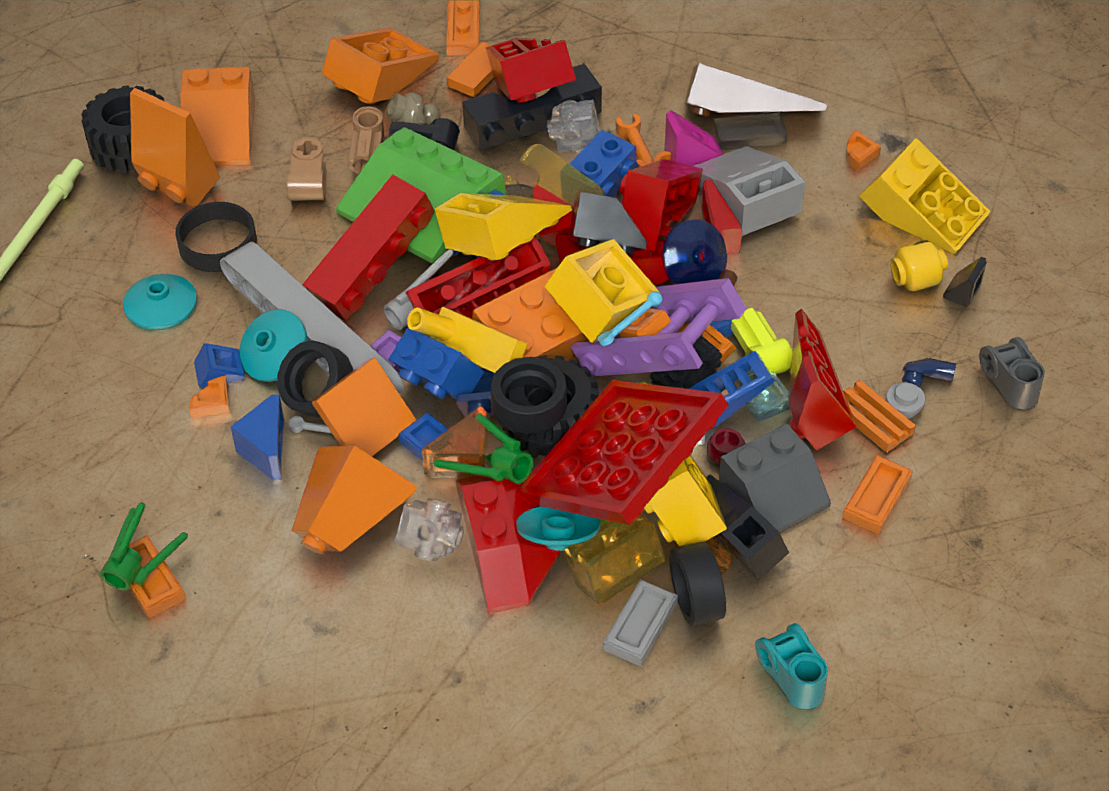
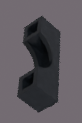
(498, 120)

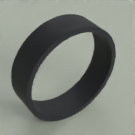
(205, 213)

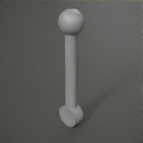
(297, 425)

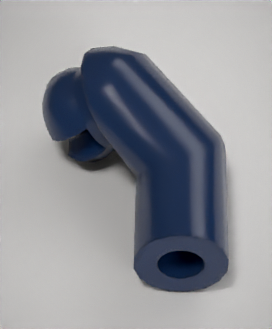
(929, 368)

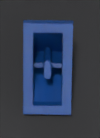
(260, 436)

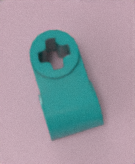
(793, 659)

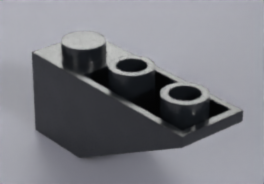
(748, 534)

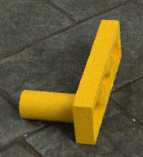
(473, 339)

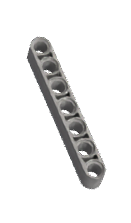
(272, 288)

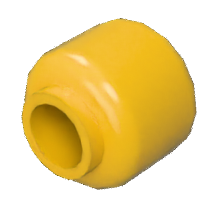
(918, 266)

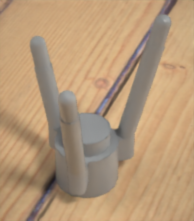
(400, 307)

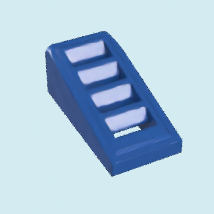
(727, 376)

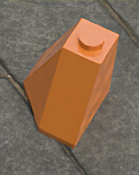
(346, 498)

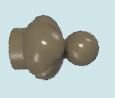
(411, 109)

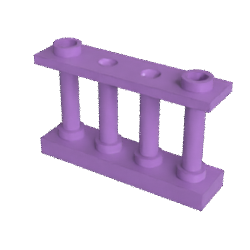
(667, 350)

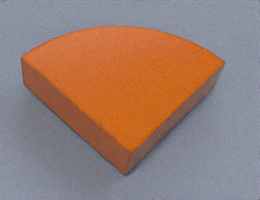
(861, 150)
(211, 399)

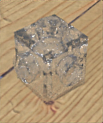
(573, 125)
(430, 529)

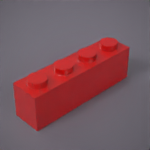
(370, 247)

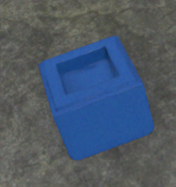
(216, 362)

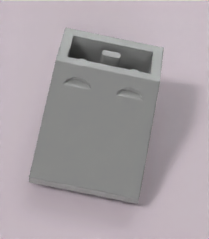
(755, 186)

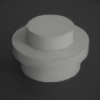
(906, 398)

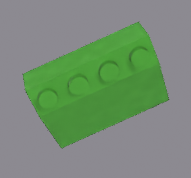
(428, 167)

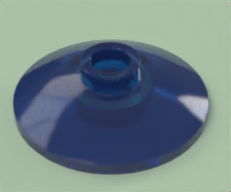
(683, 249)

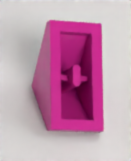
(688, 142)

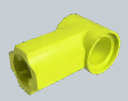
(756, 335)

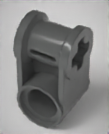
(1013, 372)

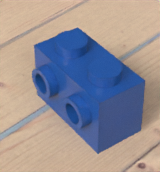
(606, 161)
(435, 365)

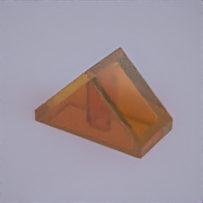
(461, 443)

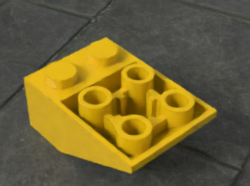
(925, 199)
(494, 223)

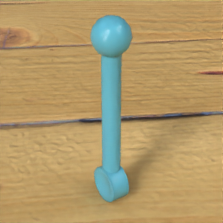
(606, 338)

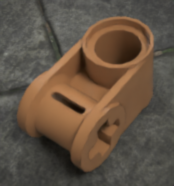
(307, 171)

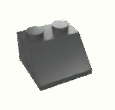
(776, 478)

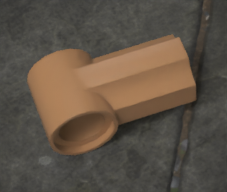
(366, 136)

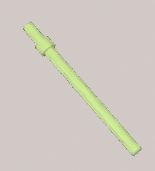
(58, 189)

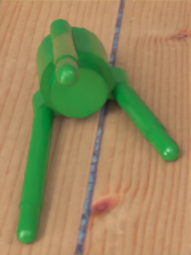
(506, 461)
(124, 562)

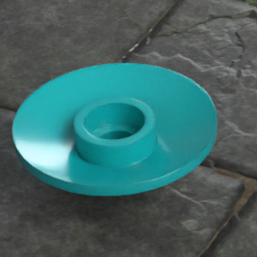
(160, 301)
(284, 333)
(556, 527)

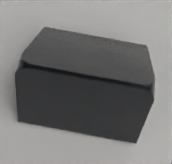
(966, 283)

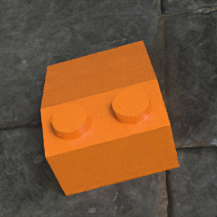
(376, 63)
(222, 110)
(169, 150)

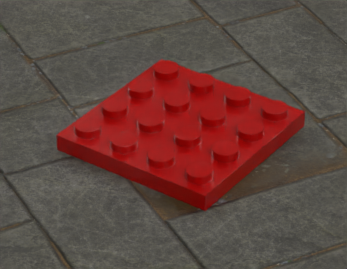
(622, 450)

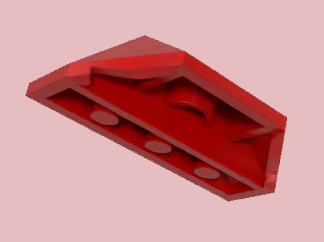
(481, 280)
(505, 561)

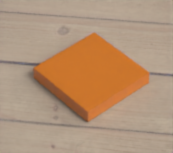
(364, 409)

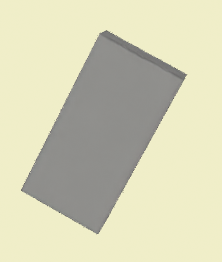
(640, 623)

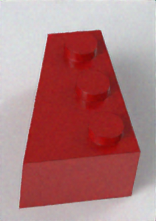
(527, 68)
(659, 195)

